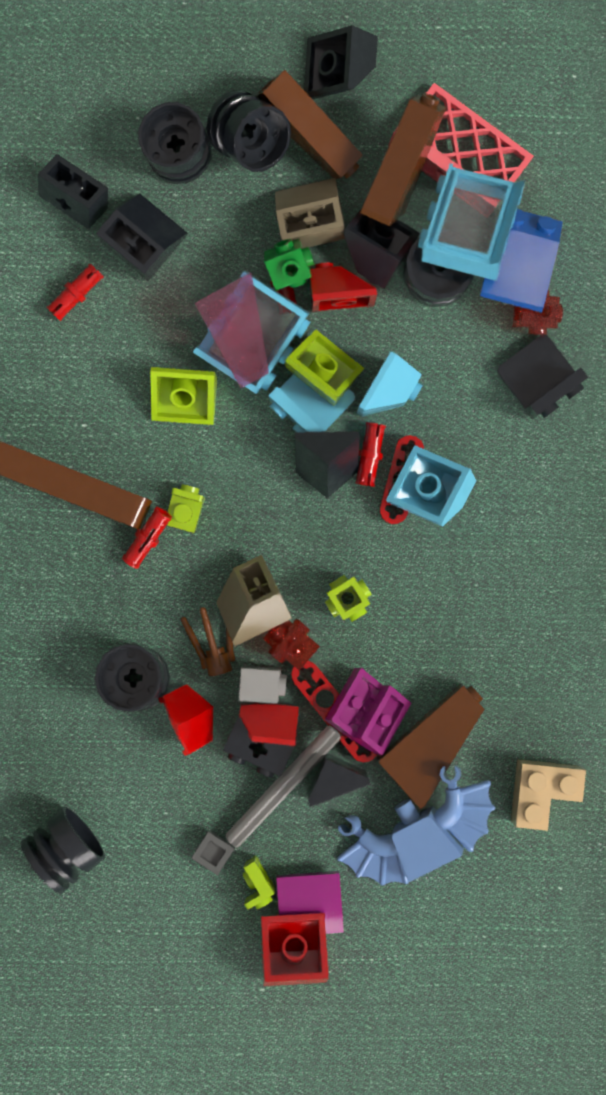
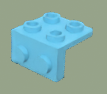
(306, 407)

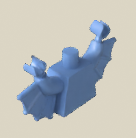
(422, 838)

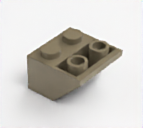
(311, 213)
(251, 601)

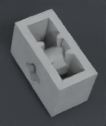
(262, 684)

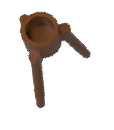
(216, 659)

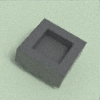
(213, 852)

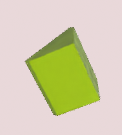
(323, 367)
(183, 395)

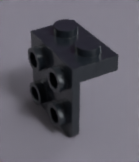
(540, 377)

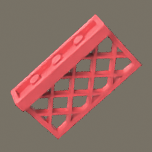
(438, 163)

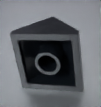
(326, 459)
(335, 779)

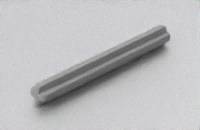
(283, 786)

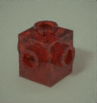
(537, 321)
(291, 643)

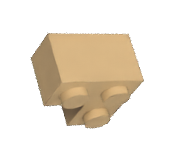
(538, 784)

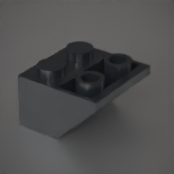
(141, 235)

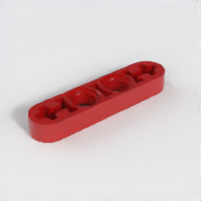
(352, 747)

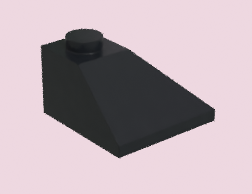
(338, 60)
(378, 247)

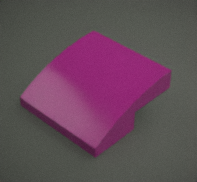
(368, 711)
(311, 895)

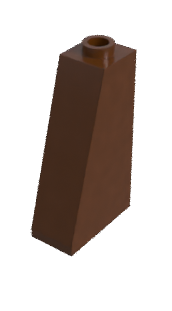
(311, 126)
(404, 159)
(432, 744)

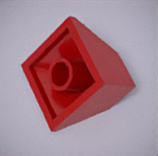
(339, 289)

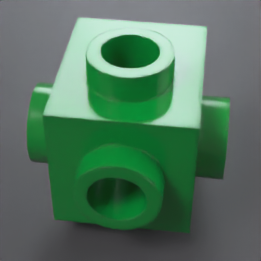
(288, 263)

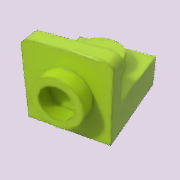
(185, 508)
(257, 878)

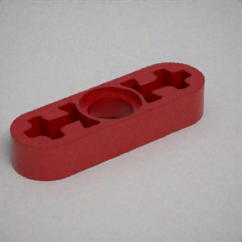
(398, 455)

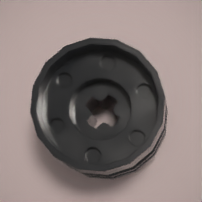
(168, 127)
(248, 130)
(114, 674)
(57, 853)

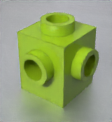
(357, 607)

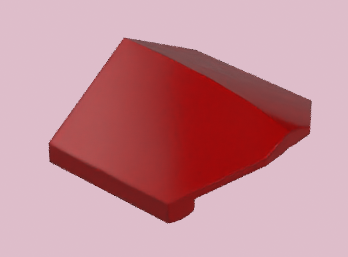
(190, 717)
(270, 722)

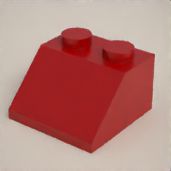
(294, 949)

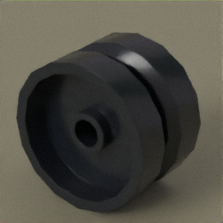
(432, 286)

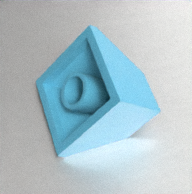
(391, 387)
(431, 486)

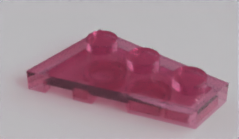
(237, 329)

